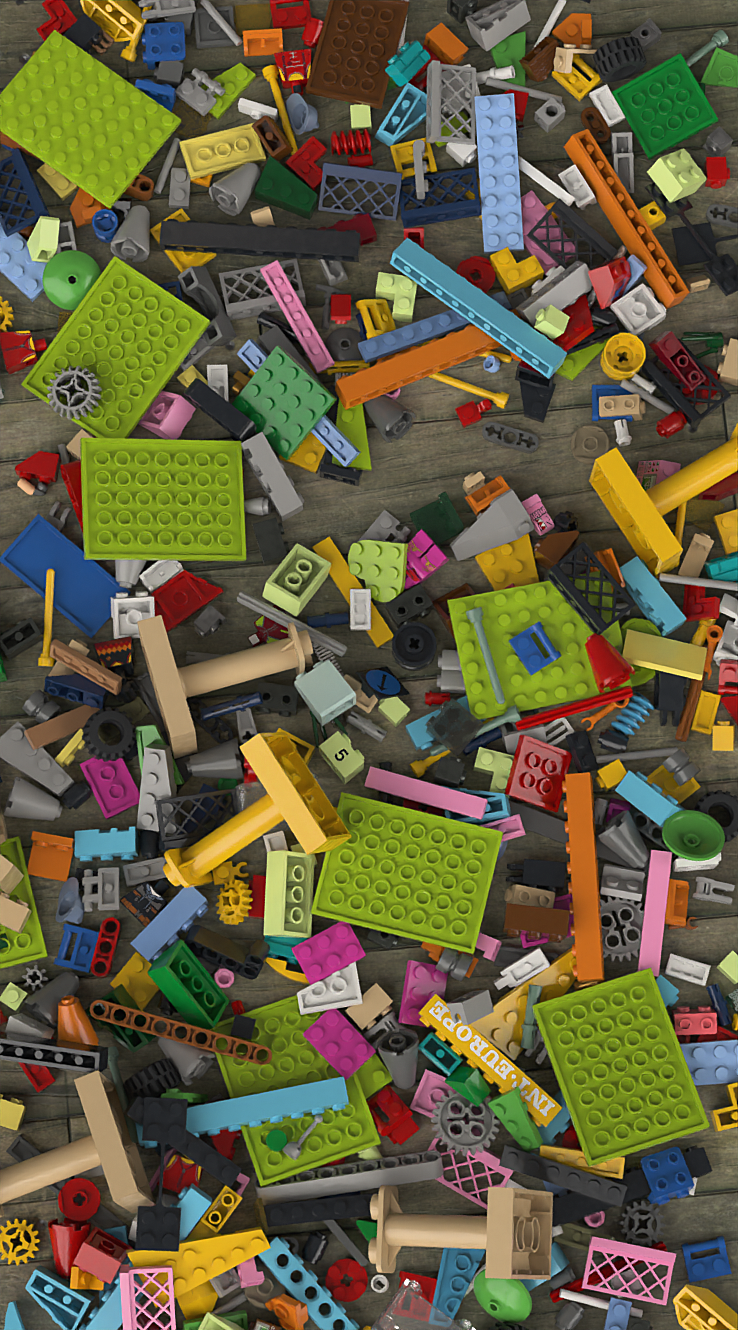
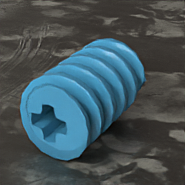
(632, 715)

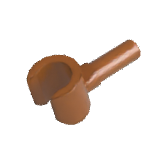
(688, 927)

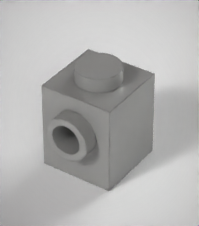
(627, 1276)

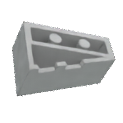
(497, 22)

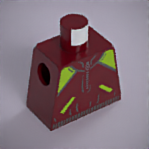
(268, 630)

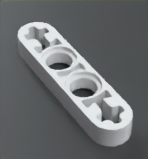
(545, 181)

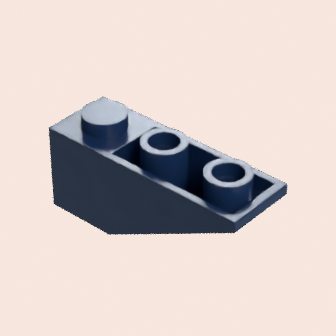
(78, 689)

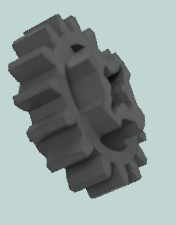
(635, 1217)

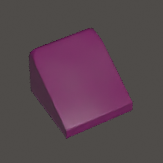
(615, 807)

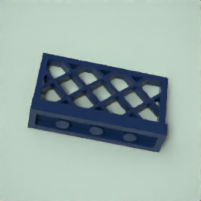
(360, 173)
(30, 189)
(445, 212)

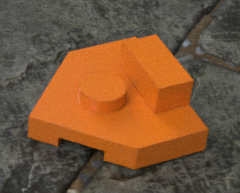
(575, 29)
(84, 208)
(291, 1312)

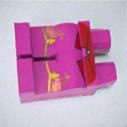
(420, 563)

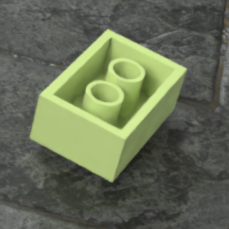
(296, 579)

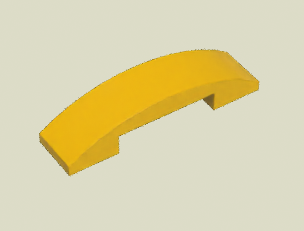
(280, 967)

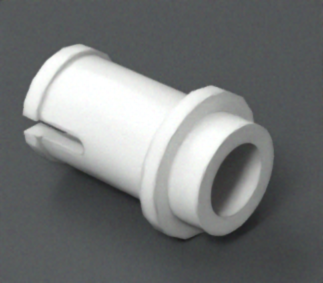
(643, 384)
(623, 437)

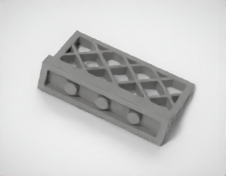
(434, 107)
(265, 304)

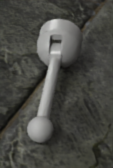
(293, 1149)

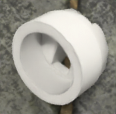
(383, 1280)

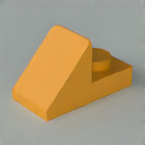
(84, 1280)

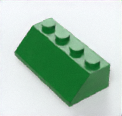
(188, 986)

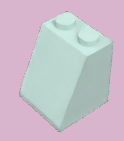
(325, 691)

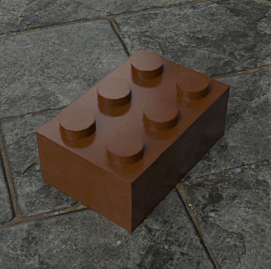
(536, 922)

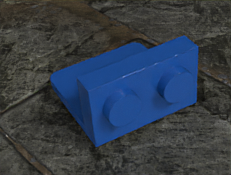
(163, 43)
(162, 94)
(667, 1175)

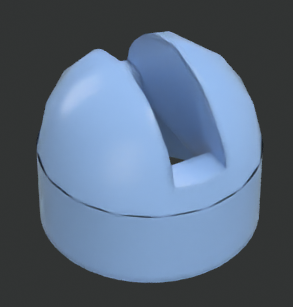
(491, 360)

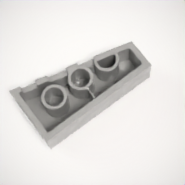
(272, 476)
(34, 764)
(157, 784)

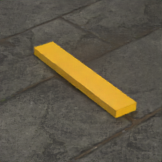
(344, 580)

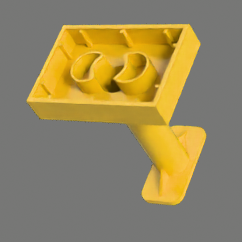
(641, 511)
(290, 796)

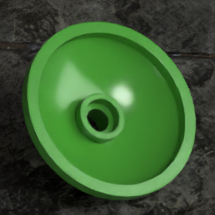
(58, 272)
(693, 835)
(503, 1298)

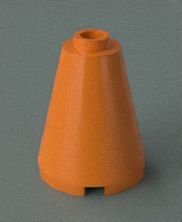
(74, 1022)

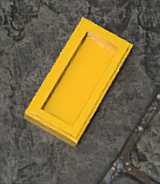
(705, 712)

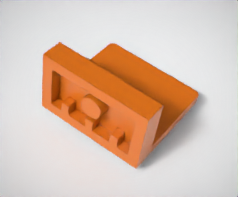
(50, 856)

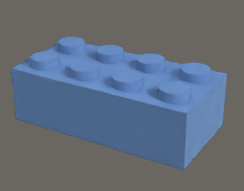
(170, 923)

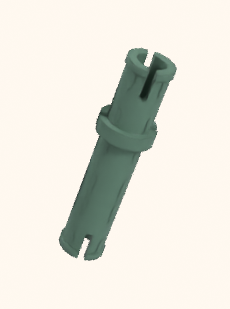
(530, 1023)

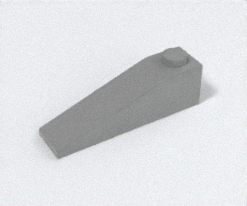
(500, 524)

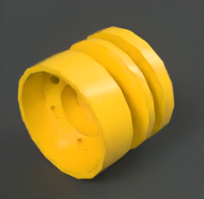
(627, 346)

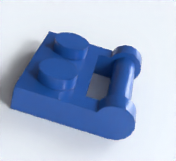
(607, 390)
(529, 652)
(83, 948)
(707, 1266)

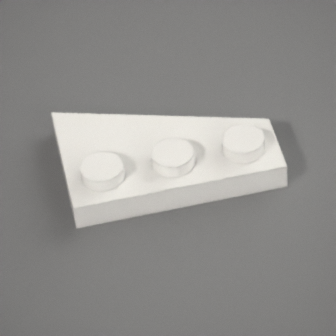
(333, 992)

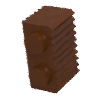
(540, 59)
(272, 137)

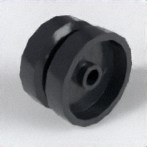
(414, 634)

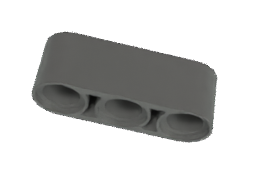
(646, 832)

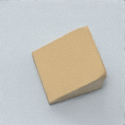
(697, 283)

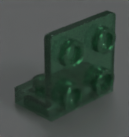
(438, 519)

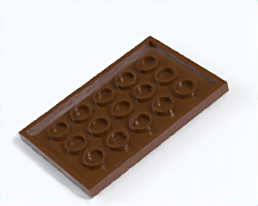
(355, 50)

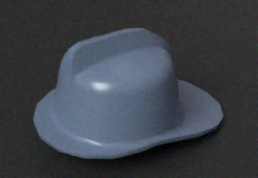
(300, 114)
(70, 902)

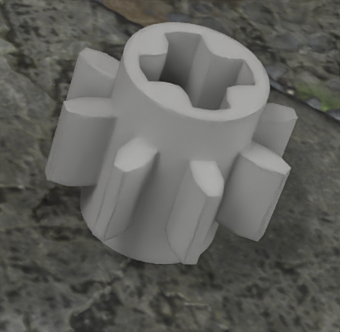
(38, 982)

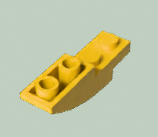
(217, 1214)

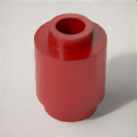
(312, 32)
(671, 424)

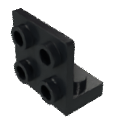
(332, 472)

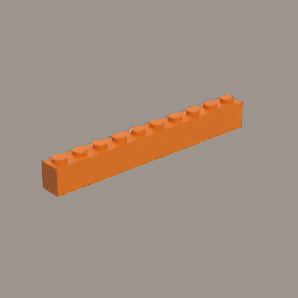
(626, 218)
(414, 365)
(585, 878)

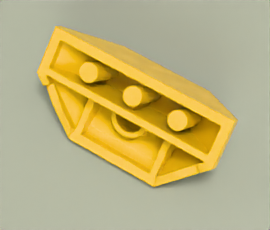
(116, 17)
(198, 1301)
(703, 1310)

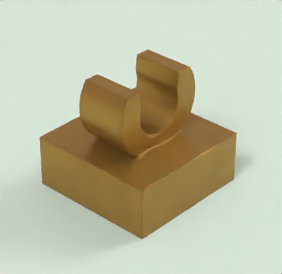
(241, 381)

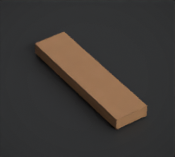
(85, 666)
(59, 726)

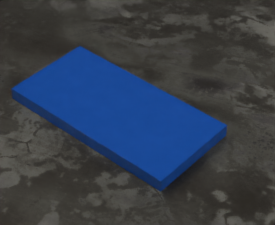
(80, 585)

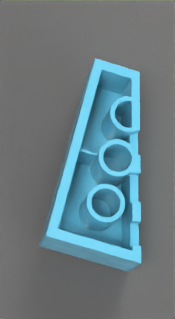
(651, 597)

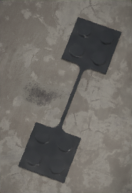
(688, 248)
(721, 269)
(160, 1225)

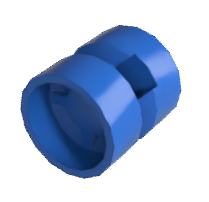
(105, 225)

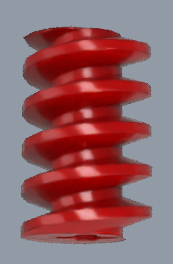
(350, 142)

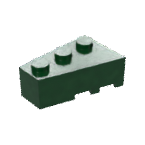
(285, 191)
(130, 1038)

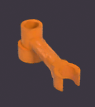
(712, 631)
(604, 711)

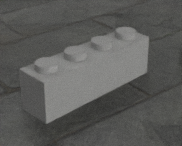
(559, 292)

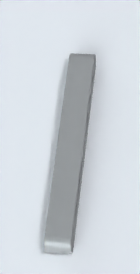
(353, 1177)

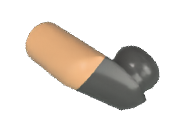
(30, 489)

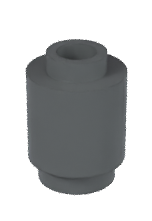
(569, 1316)

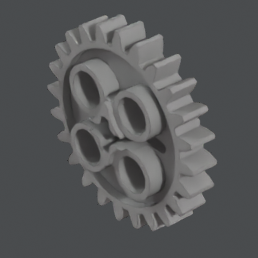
(635, 924)
(465, 1140)

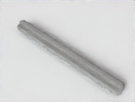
(283, 619)

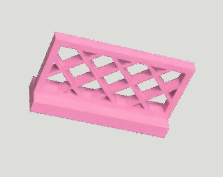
(487, 1157)
(630, 1251)
(128, 1296)

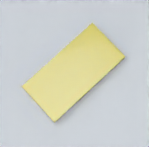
(222, 151)
(664, 654)

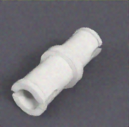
(499, 74)

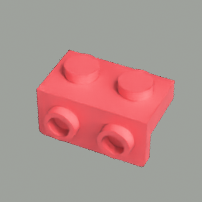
(694, 1021)

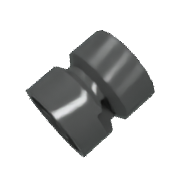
(39, 706)
(681, 766)
(454, 963)

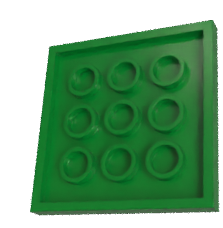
(665, 106)
(284, 402)

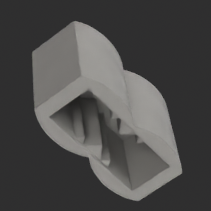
(451, 676)

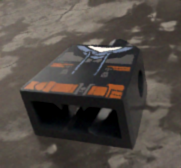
(146, 901)

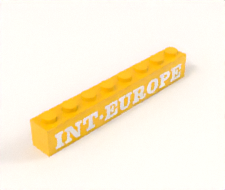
(489, 1060)

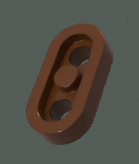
(596, 126)

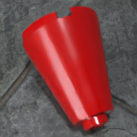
(607, 663)
(66, 1242)

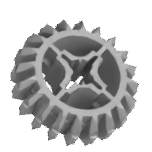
(75, 377)

